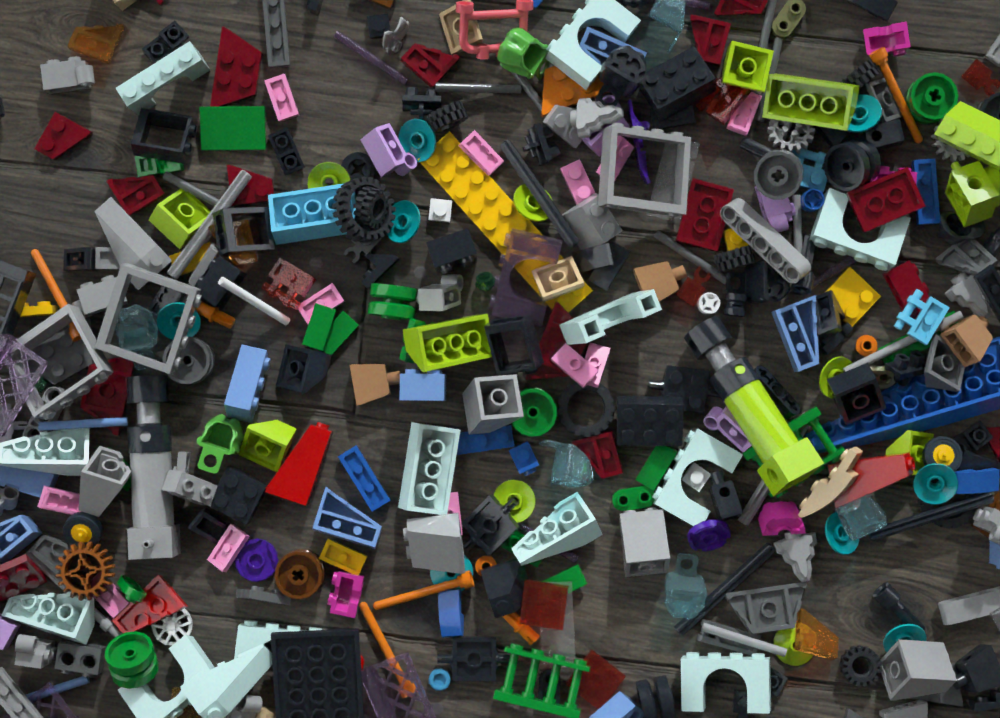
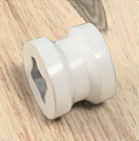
(711, 301)

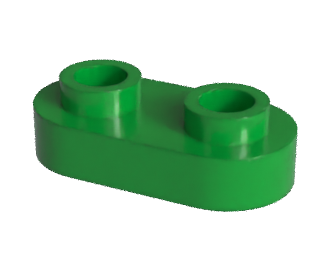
(633, 498)
(131, 588)

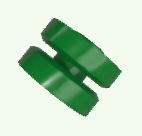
(935, 87)
(392, 304)
(545, 414)
(131, 660)

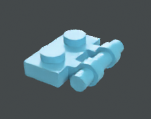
(812, 176)
(927, 320)

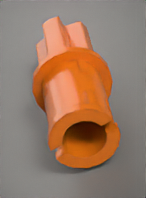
(213, 314)
(524, 630)

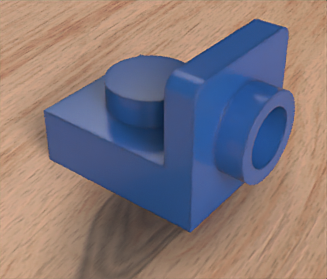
(524, 458)

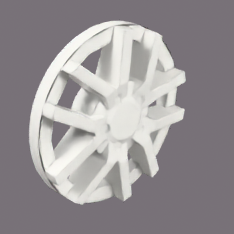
(172, 625)

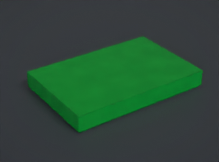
(233, 128)

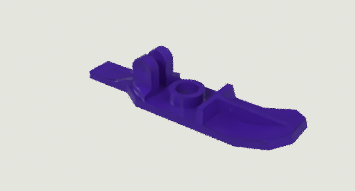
(638, 144)

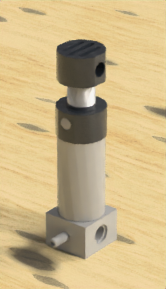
(150, 459)

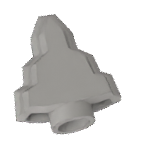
(592, 116)
(968, 295)
(798, 551)

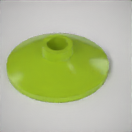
(327, 170)
(527, 204)
(831, 369)
(520, 490)
(785, 639)

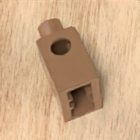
(660, 278)
(968, 339)
(372, 381)

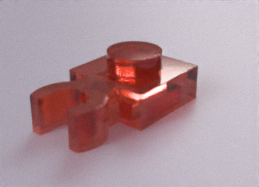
(979, 75)
(691, 289)

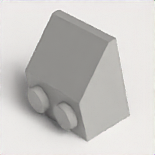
(592, 223)

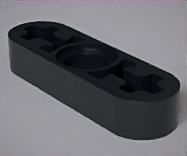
(783, 400)

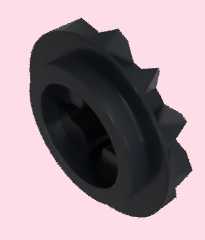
(360, 159)

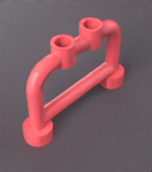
(466, 12)

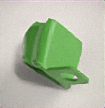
(523, 54)
(220, 438)

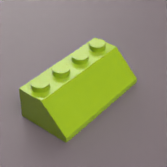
(810, 101)
(972, 133)
(448, 342)

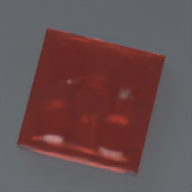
(544, 604)
(600, 681)

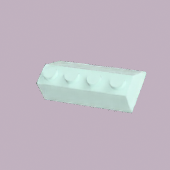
(429, 469)

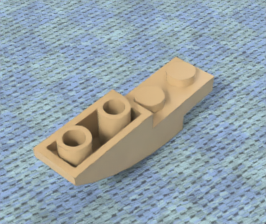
(828, 490)

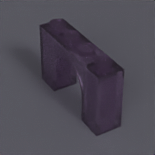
(522, 246)

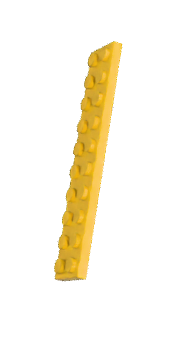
(488, 208)

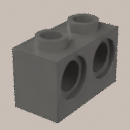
(80, 653)

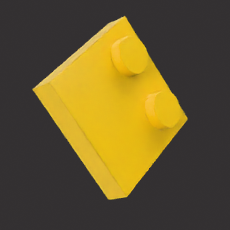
(853, 295)

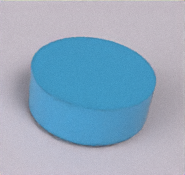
(439, 679)

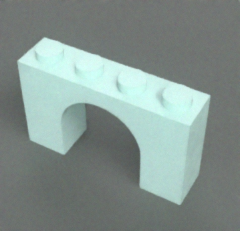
(566, 52)
(180, 63)
(829, 233)
(592, 324)
(698, 447)
(252, 635)
(753, 670)
(142, 699)

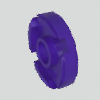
(708, 535)
(257, 560)

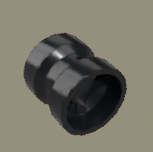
(736, 300)

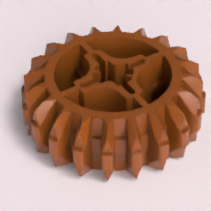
(66, 573)

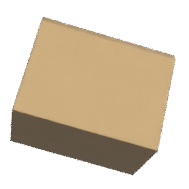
(451, 24)
(558, 279)

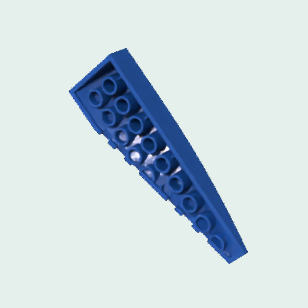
(922, 407)

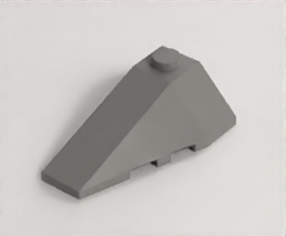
(130, 241)

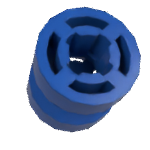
(814, 197)

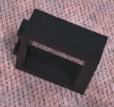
(167, 120)
(225, 231)
(502, 365)

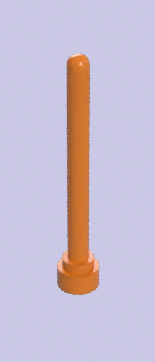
(880, 58)
(74, 334)
(463, 580)
(384, 645)

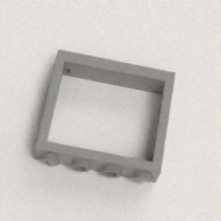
(608, 163)
(115, 305)
(40, 334)

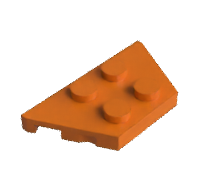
(564, 91)

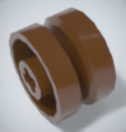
(288, 579)

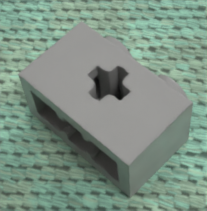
(189, 487)

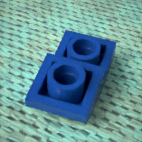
(977, 481)
(450, 613)

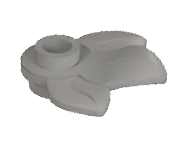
(392, 40)

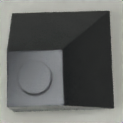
(302, 368)
(505, 586)

